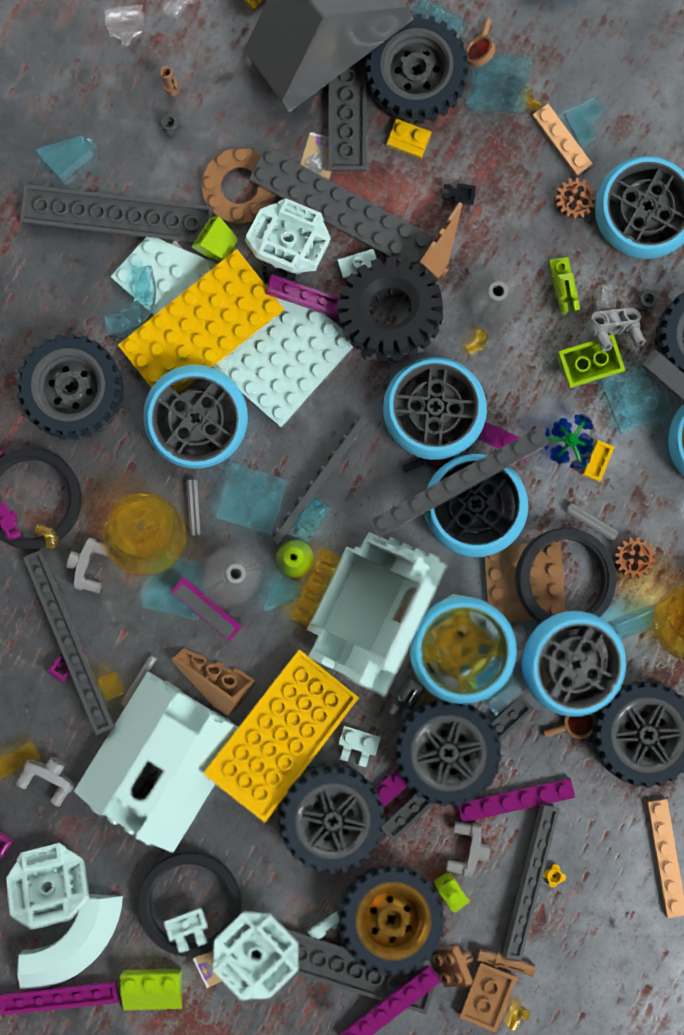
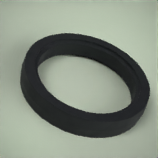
(73, 486)
(602, 555)
(162, 867)

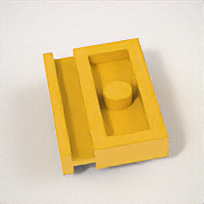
(408, 138)

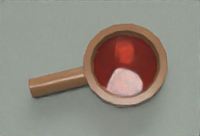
(481, 48)
(577, 726)

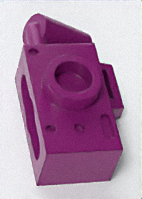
(8, 521)

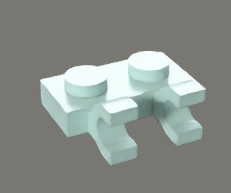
(359, 741)
(187, 924)

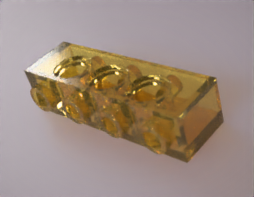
(315, 587)

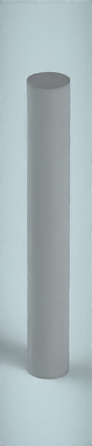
(147, 666)

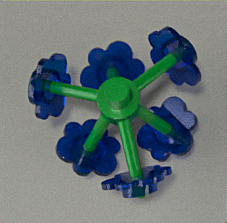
(579, 444)

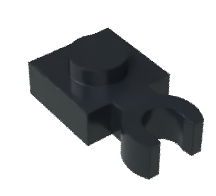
(463, 193)

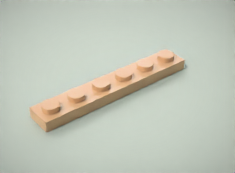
(666, 857)

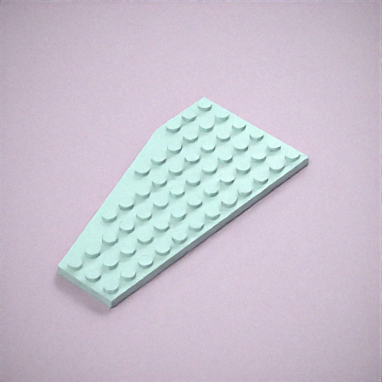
(275, 365)

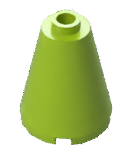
(303, 563)

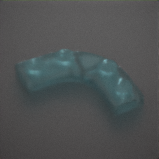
(140, 308)

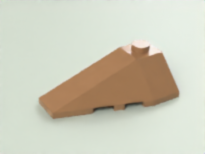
(439, 252)
(218, 684)

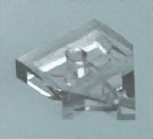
(124, 22)

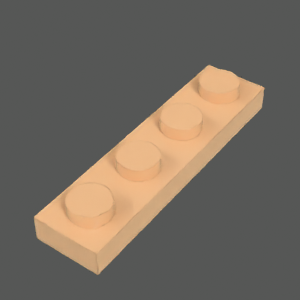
(562, 140)

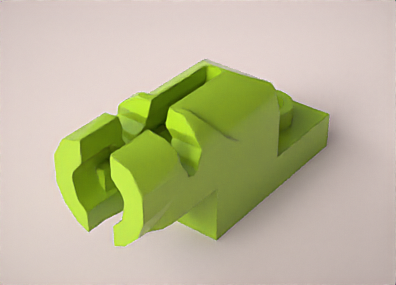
(564, 285)

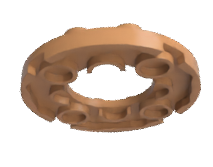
(212, 193)

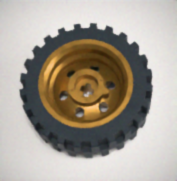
(424, 916)

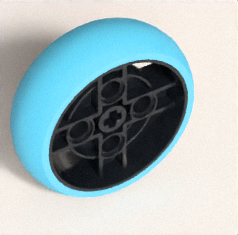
(494, 503)

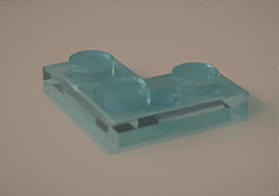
(580, 120)

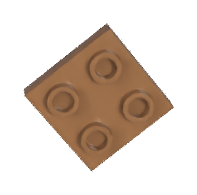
(452, 966)

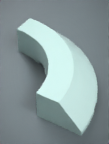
(76, 949)

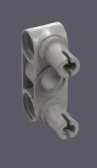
(615, 322)

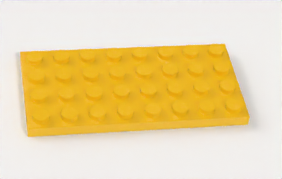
(203, 322)
(280, 735)

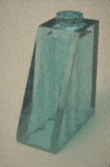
(68, 156)
(633, 622)

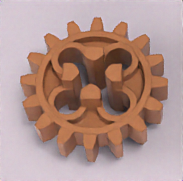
(565, 202)
(627, 548)

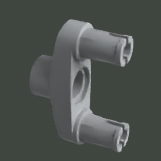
(80, 563)
(49, 772)
(477, 850)

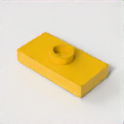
(599, 460)

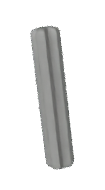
(193, 507)
(591, 521)

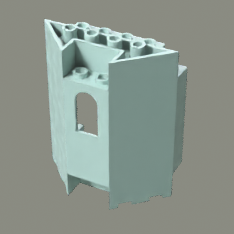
(360, 608)
(175, 736)

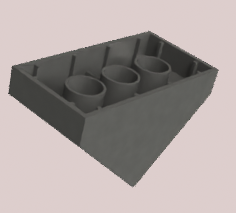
(311, 42)

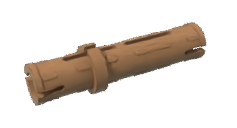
(169, 81)
(498, 960)

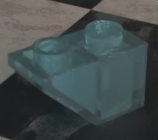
(311, 520)

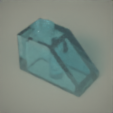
(283, 593)

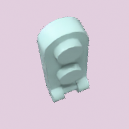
(319, 929)

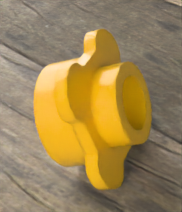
(560, 877)

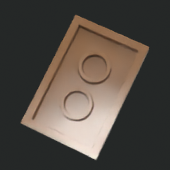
(487, 997)

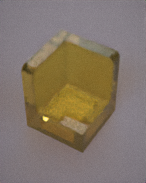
(111, 686)

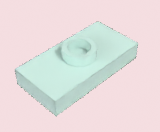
(351, 263)

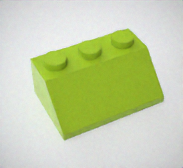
(589, 363)
(151, 989)

